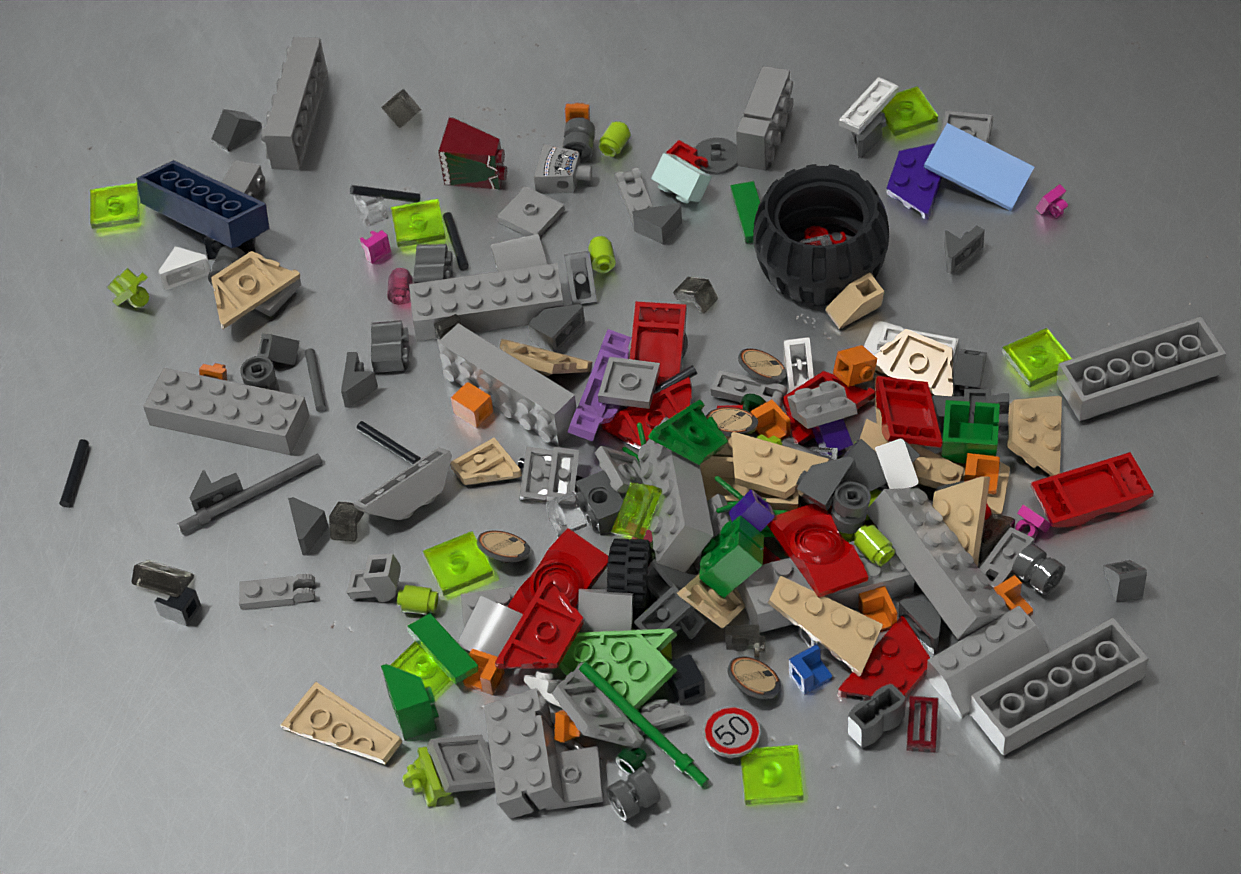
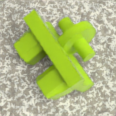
(127, 287)
(423, 778)

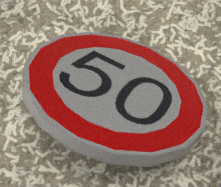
(732, 732)

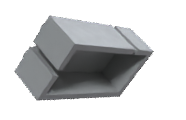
(769, 108)
(523, 753)

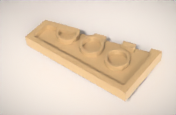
(929, 467)
(835, 626)
(339, 724)

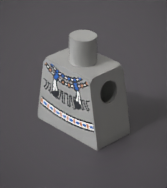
(559, 170)

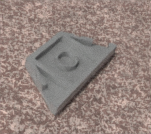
(594, 712)

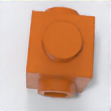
(855, 365)

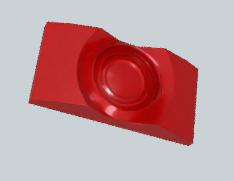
(659, 336)
(907, 411)
(1092, 490)
(818, 549)
(570, 564)

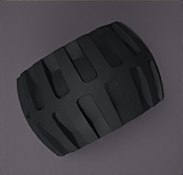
(820, 197)

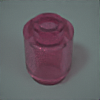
(398, 286)

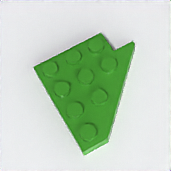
(625, 660)

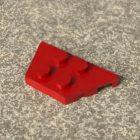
(857, 395)
(663, 404)
(542, 632)
(894, 660)

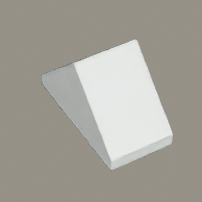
(183, 267)
(798, 362)

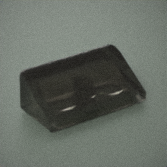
(993, 531)
(161, 578)

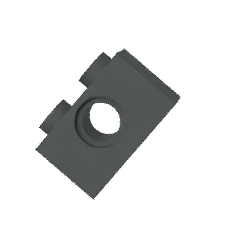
(599, 500)

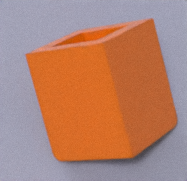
(472, 404)
(772, 421)
(981, 466)
(1011, 592)
(878, 606)
(488, 675)

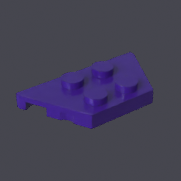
(912, 182)

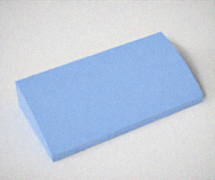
(978, 167)

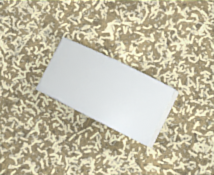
(544, 683)

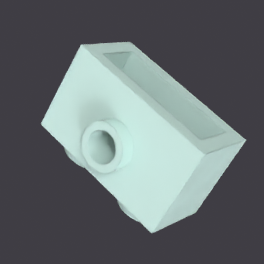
(681, 178)

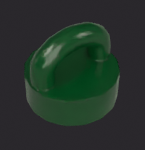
(751, 401)
(629, 761)

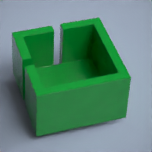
(966, 437)
(731, 556)

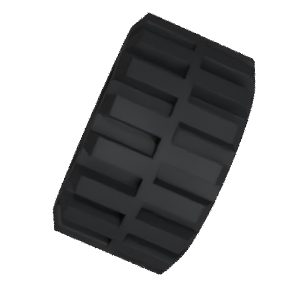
(628, 569)

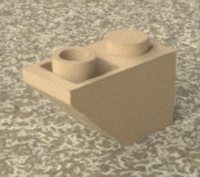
(856, 301)

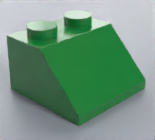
(411, 702)

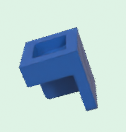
(809, 670)

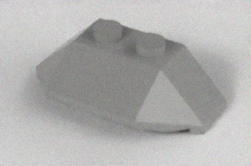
(409, 488)

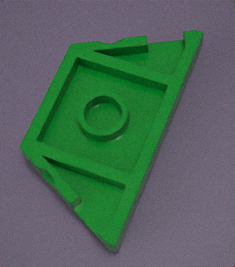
(690, 434)

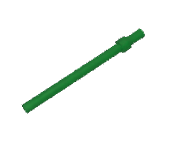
(682, 761)

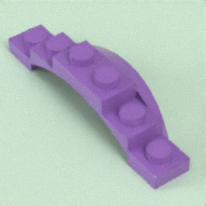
(590, 411)

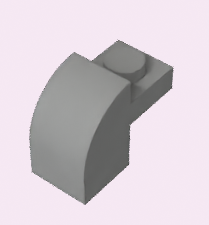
(377, 579)

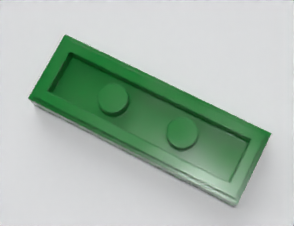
(746, 204)
(442, 648)

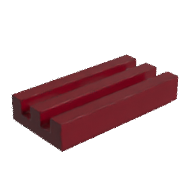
(921, 744)

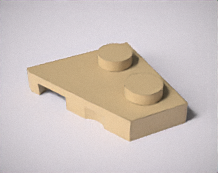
(485, 464)

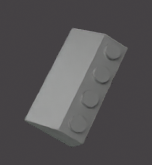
(985, 658)

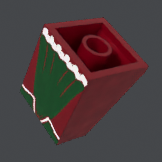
(471, 157)

